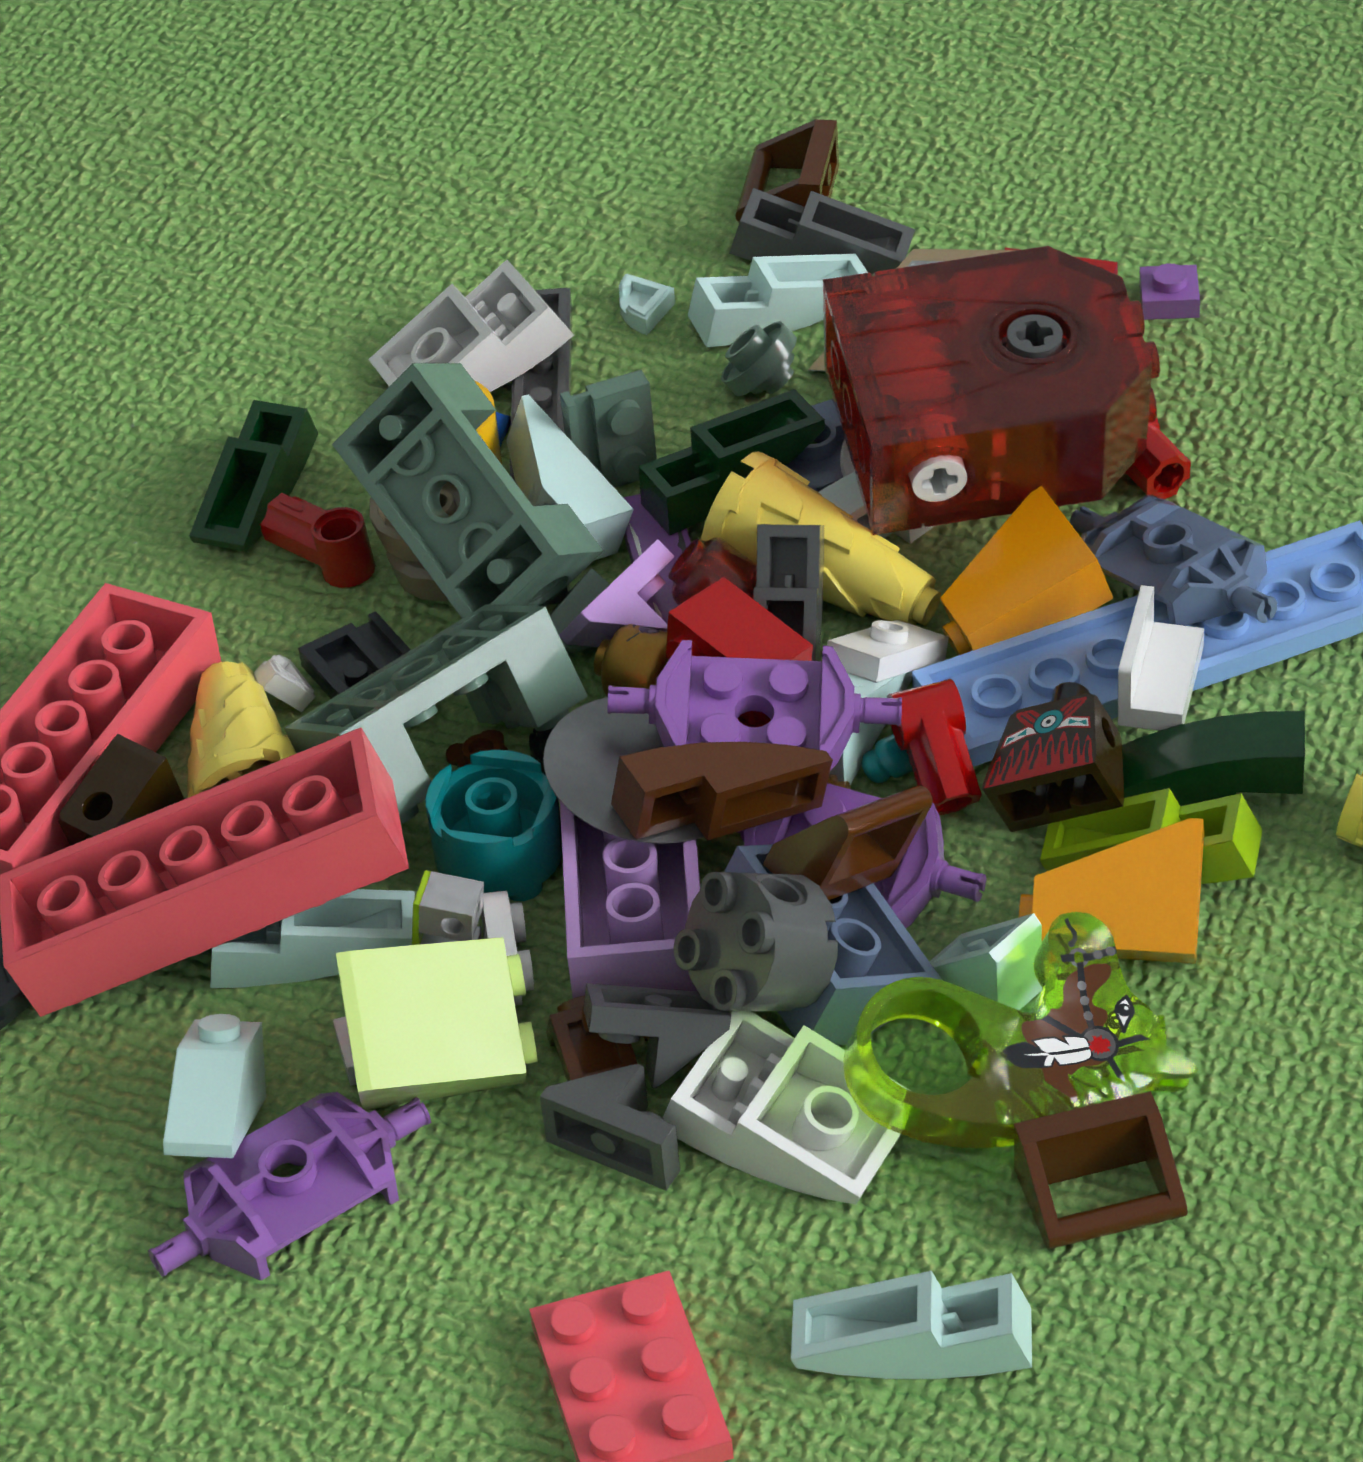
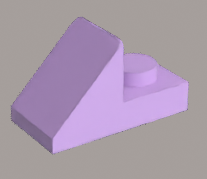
(623, 601)

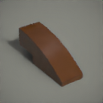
(717, 786)

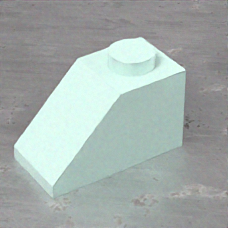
(215, 1087)

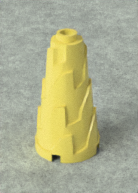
(860, 568)
(232, 728)

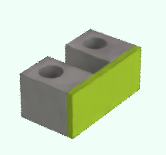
(446, 909)

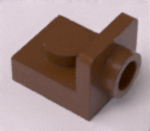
(583, 1051)

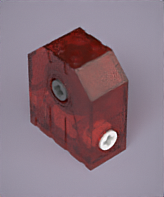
(986, 383)

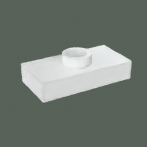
(889, 649)

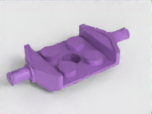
(806, 700)
(920, 872)
(247, 1213)

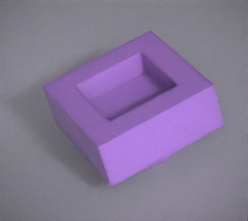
(1169, 291)

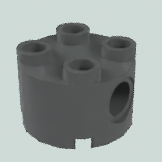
(758, 941)

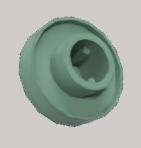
(760, 360)

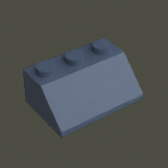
(871, 954)

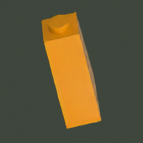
(1024, 579)
(1138, 889)

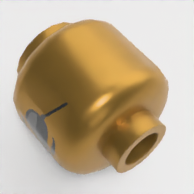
(631, 657)

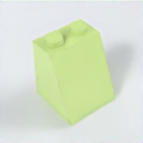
(434, 1020)

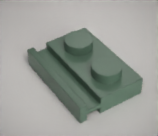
(613, 425)

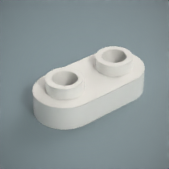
(507, 921)

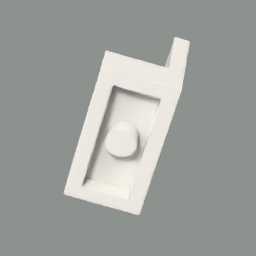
(1157, 669)

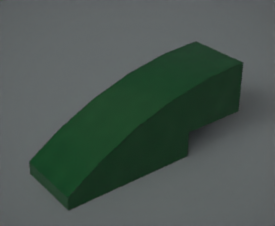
(253, 473)
(685, 483)
(1219, 757)

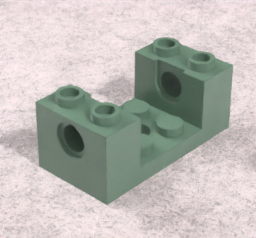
(496, 541)
(497, 656)

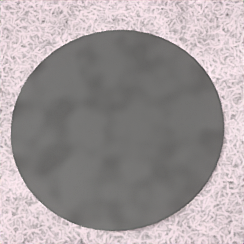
(584, 760)

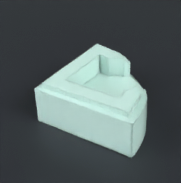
(644, 302)

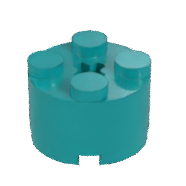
(496, 823)

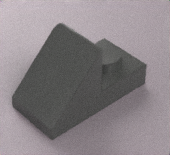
(674, 1020)
(609, 1124)

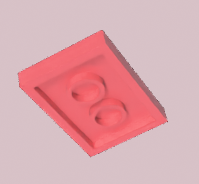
(631, 1375)

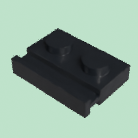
(351, 654)

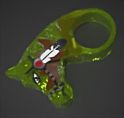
(1073, 1050)

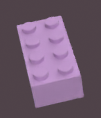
(625, 907)

